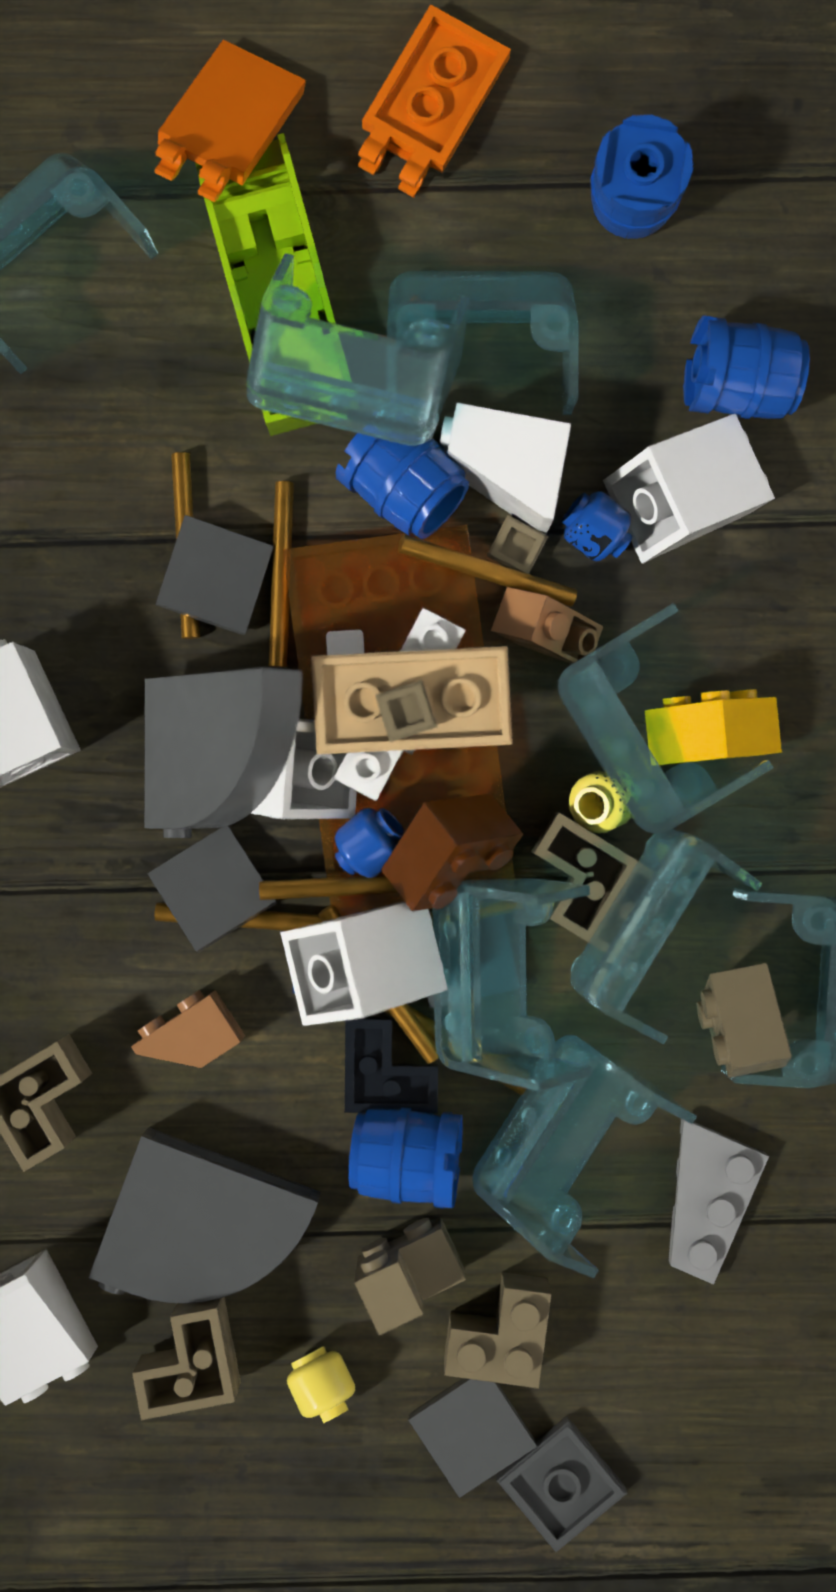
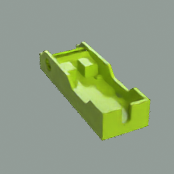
(257, 228)

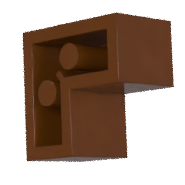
(447, 844)

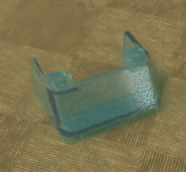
(43, 197)
(495, 297)
(348, 374)
(652, 797)
(643, 920)
(484, 1012)
(812, 1059)
(550, 1141)

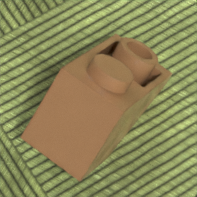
(545, 626)
(193, 1036)

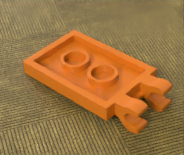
(431, 97)
(227, 118)

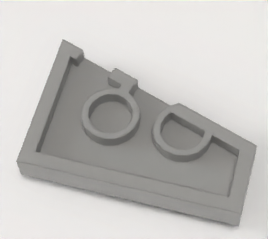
(711, 1198)

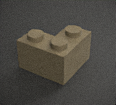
(587, 862)
(744, 1020)
(28, 1111)
(405, 1271)
(502, 1347)
(197, 1371)

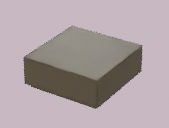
(516, 545)
(405, 711)

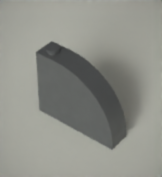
(215, 745)
(197, 1224)

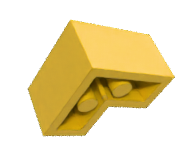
(716, 728)

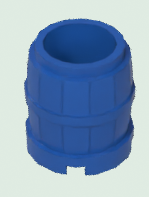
(636, 204)
(745, 369)
(405, 483)
(406, 1156)

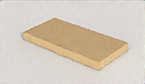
(463, 687)

